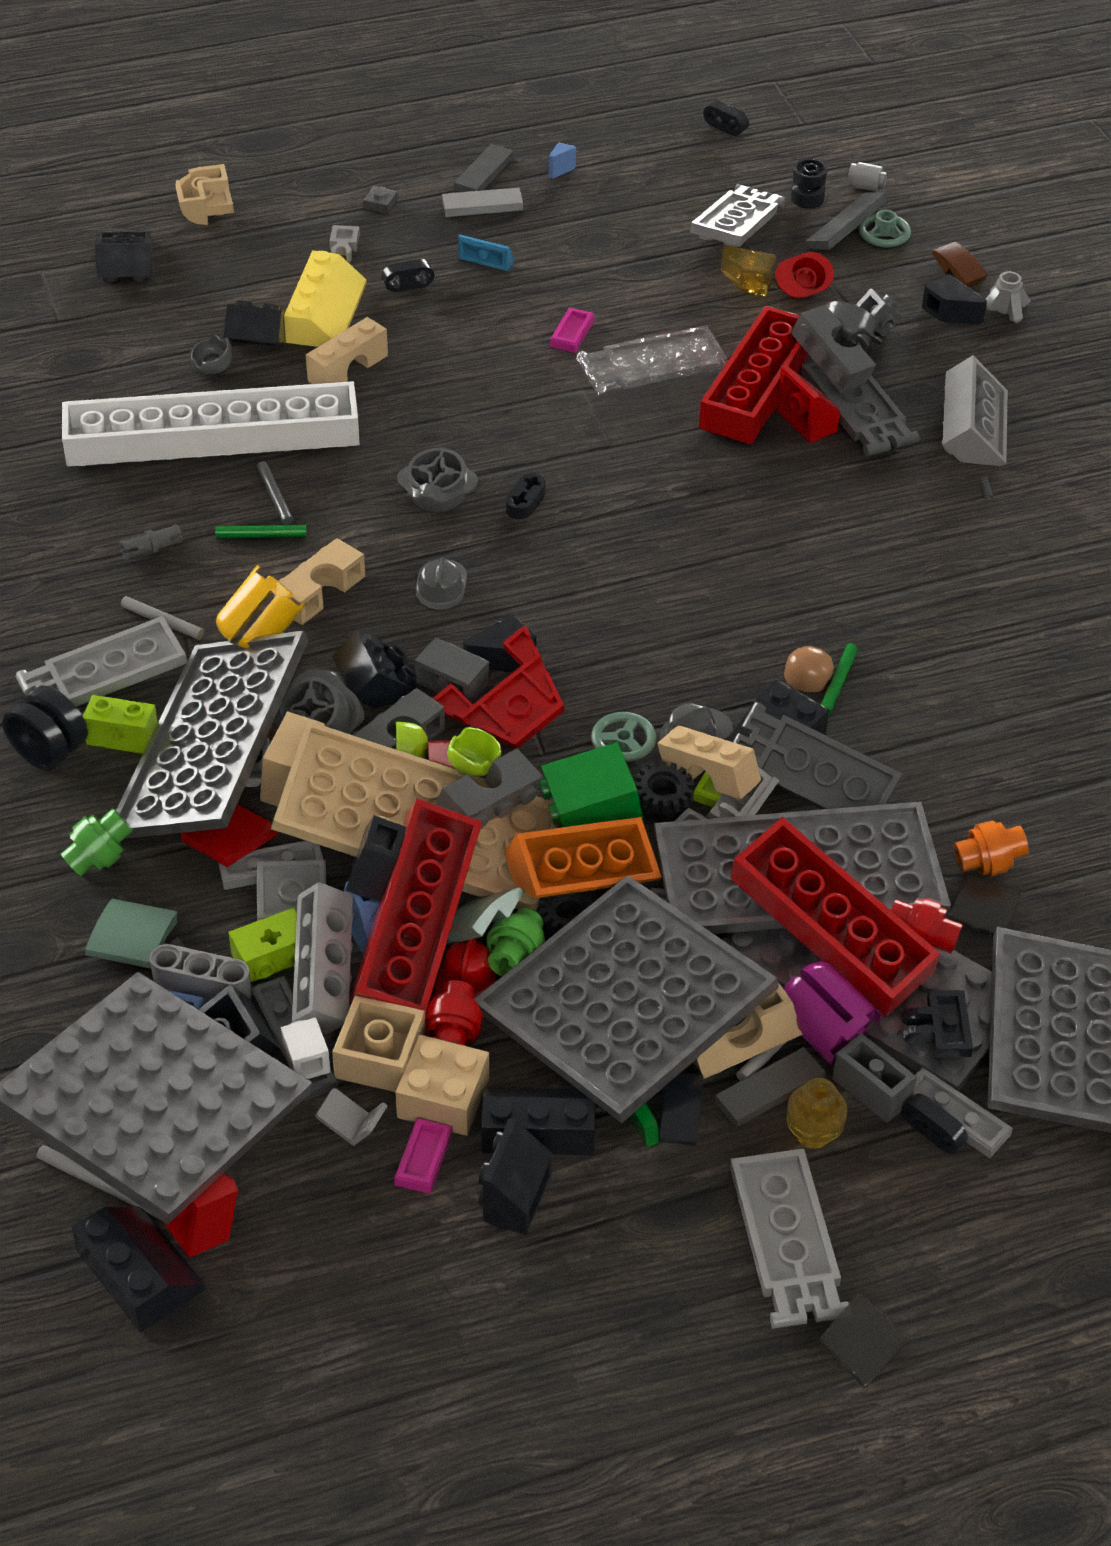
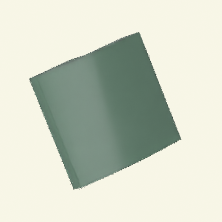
(475, 916)
(130, 932)

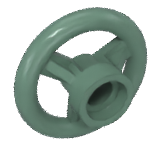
(885, 226)
(624, 736)

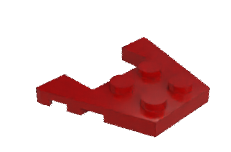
(514, 707)

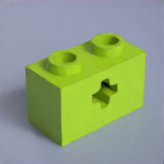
(119, 723)
(266, 944)

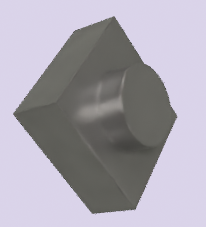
(380, 199)

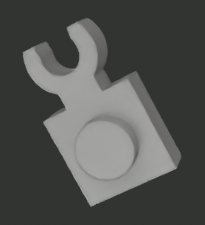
(344, 240)

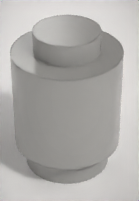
(866, 176)

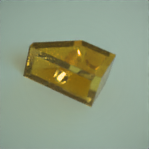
(748, 269)

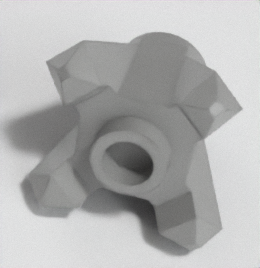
(1008, 296)

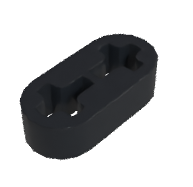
(726, 118)
(408, 275)
(532, 497)
(934, 1123)

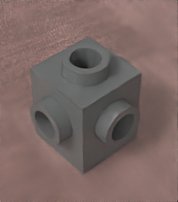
(883, 310)

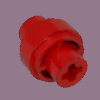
(929, 922)
(454, 1014)

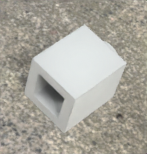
(305, 1048)

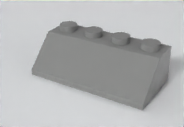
(975, 415)

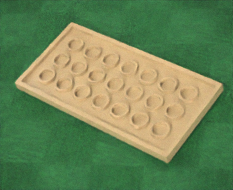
(346, 780)

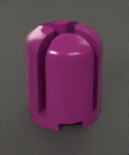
(829, 1008)

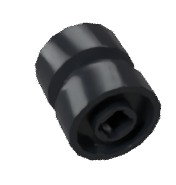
(809, 183)

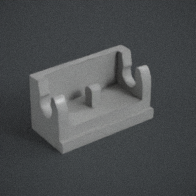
(749, 805)

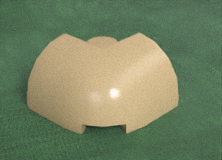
(204, 193)

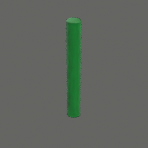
(261, 531)
(839, 676)

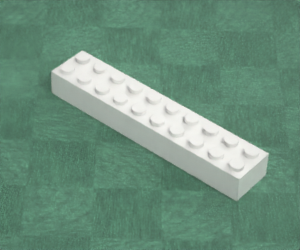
(209, 423)

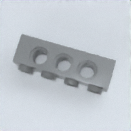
(323, 956)

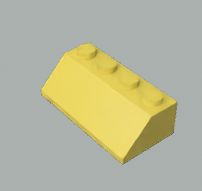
(323, 300)

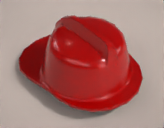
(804, 275)
(467, 963)

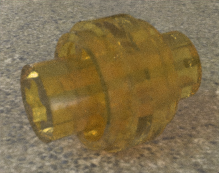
(816, 1113)

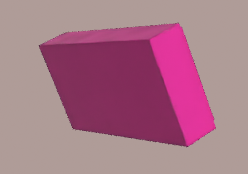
(572, 330)
(423, 1155)

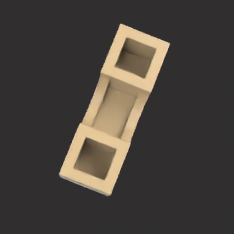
(362, 342)
(333, 566)
(728, 763)
(760, 1031)

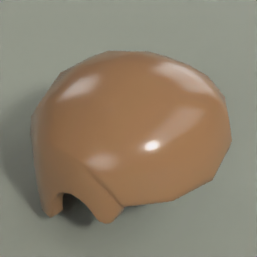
(808, 669)

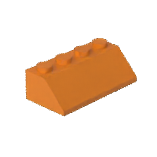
(581, 857)

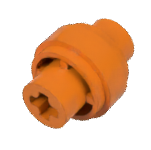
(990, 848)

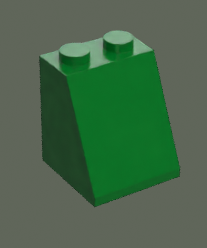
(590, 788)

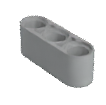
(198, 971)

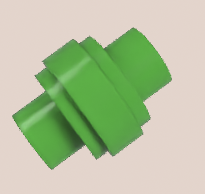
(96, 842)
(514, 939)

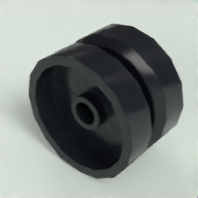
(45, 727)

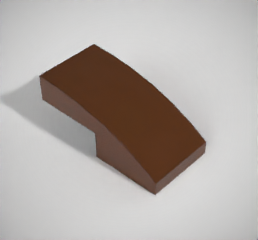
(961, 263)

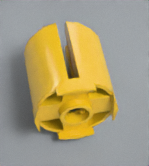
(248, 601)

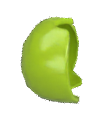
(411, 739)
(473, 752)

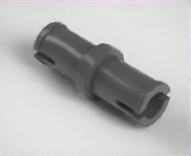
(150, 542)

